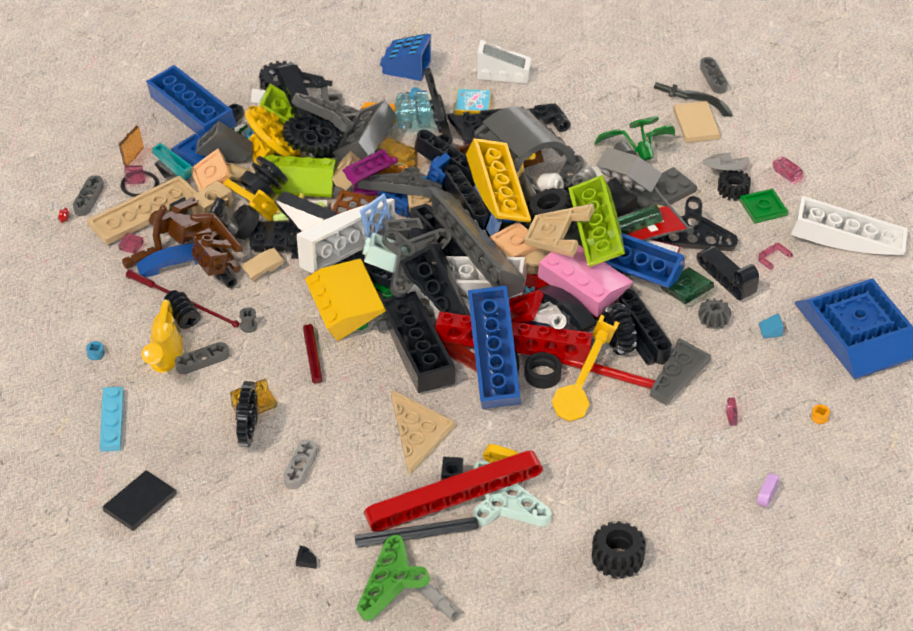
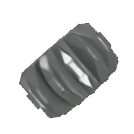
(714, 313)

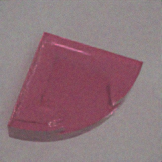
(731, 411)

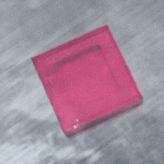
(134, 174)
(131, 243)

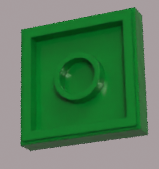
(763, 206)

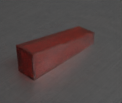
(461, 354)

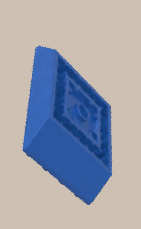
(865, 343)

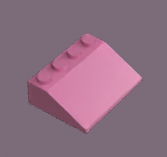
(592, 285)

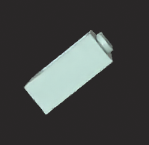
(378, 254)

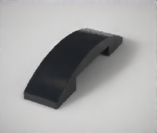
(569, 304)

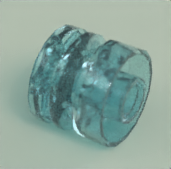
(416, 109)

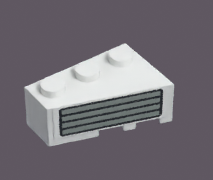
(502, 65)

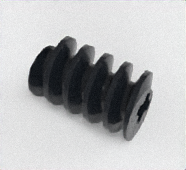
(183, 309)

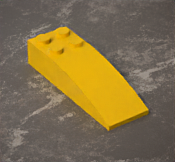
(497, 180)

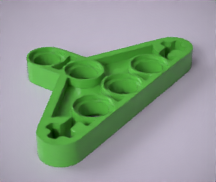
(389, 587)

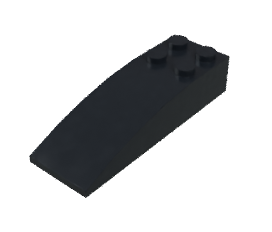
(418, 343)

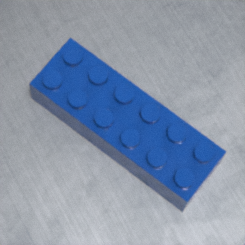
(189, 101)
(494, 347)

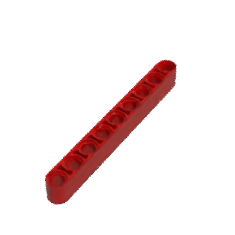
(453, 491)

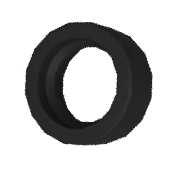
(542, 359)

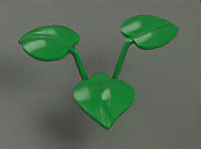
(644, 148)

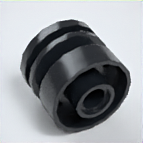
(264, 178)

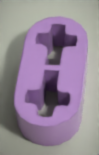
(768, 490)

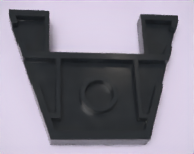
(437, 104)

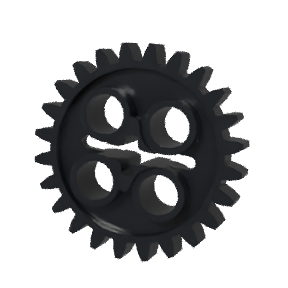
(311, 134)
(246, 414)

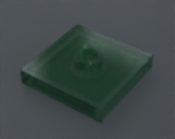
(689, 286)

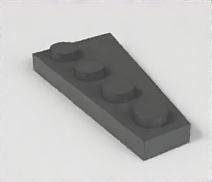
(678, 371)

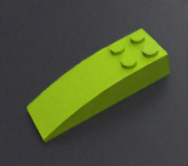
(601, 234)

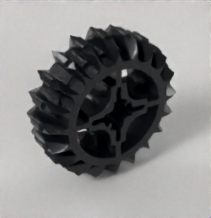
(625, 335)

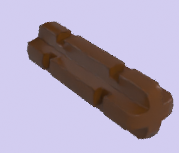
(135, 258)

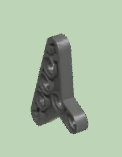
(337, 113)
(405, 182)
(415, 245)

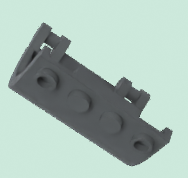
(522, 134)

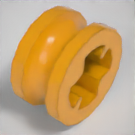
(820, 414)

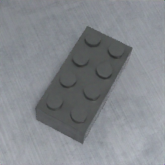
(368, 131)

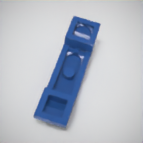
(163, 258)

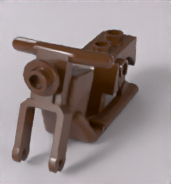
(205, 229)

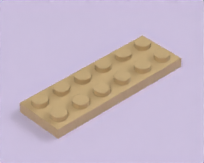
(136, 211)

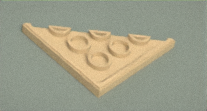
(419, 429)

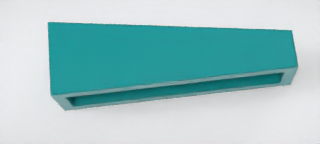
(172, 161)

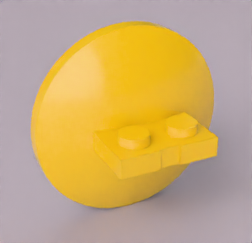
(267, 134)

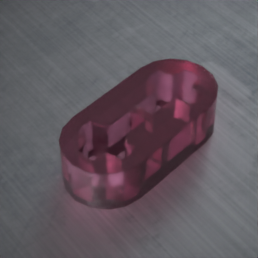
(788, 169)

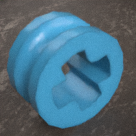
(92, 354)

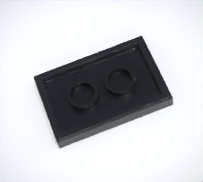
(139, 500)

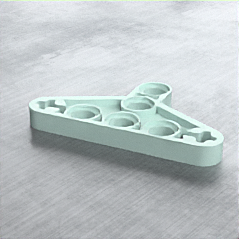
(512, 505)

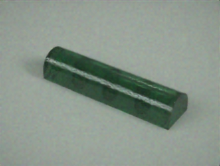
(640, 219)

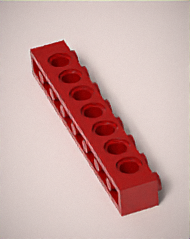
(528, 338)

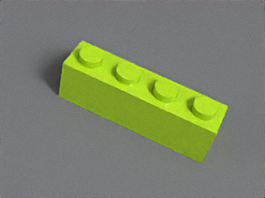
(305, 175)

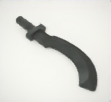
(674, 91)

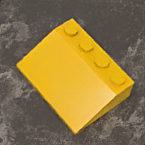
(345, 297)

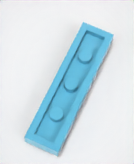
(111, 419)

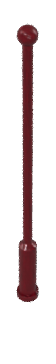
(147, 282)

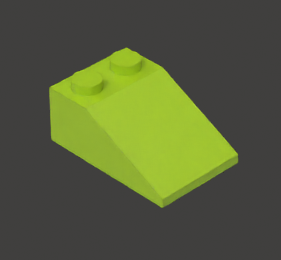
(275, 101)

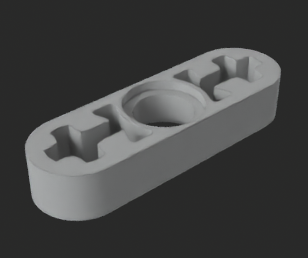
(300, 472)

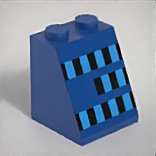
(407, 57)

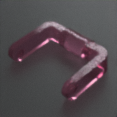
(771, 249)

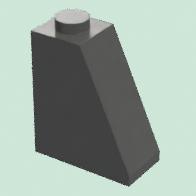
(232, 144)

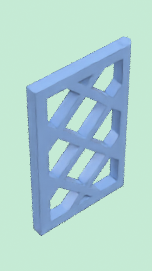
(373, 206)

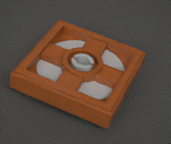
(350, 200)

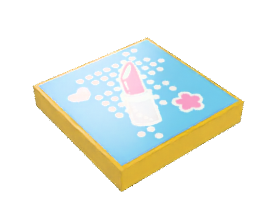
(472, 100)

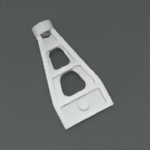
(548, 313)

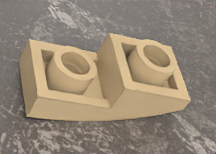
(262, 262)

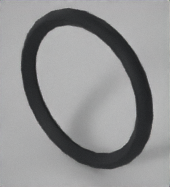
(133, 194)

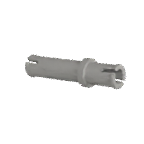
(439, 601)

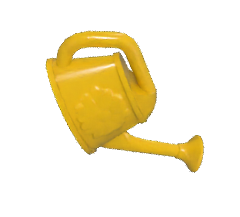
(164, 342)

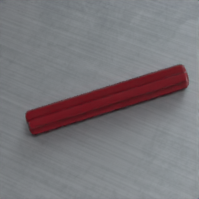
(312, 353)

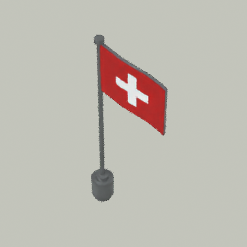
(671, 220)

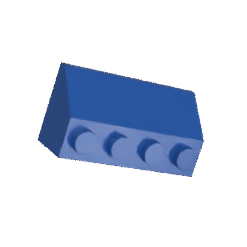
(649, 262)

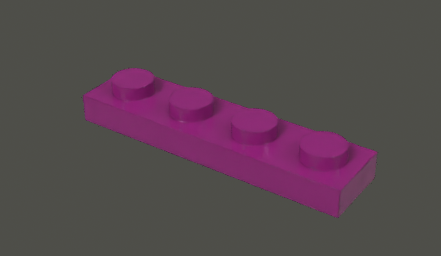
(368, 166)

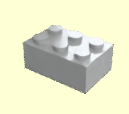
(628, 169)

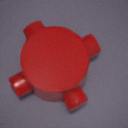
(63, 215)

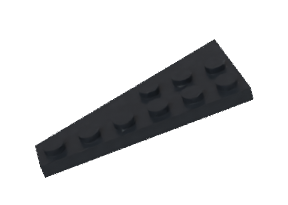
(468, 123)

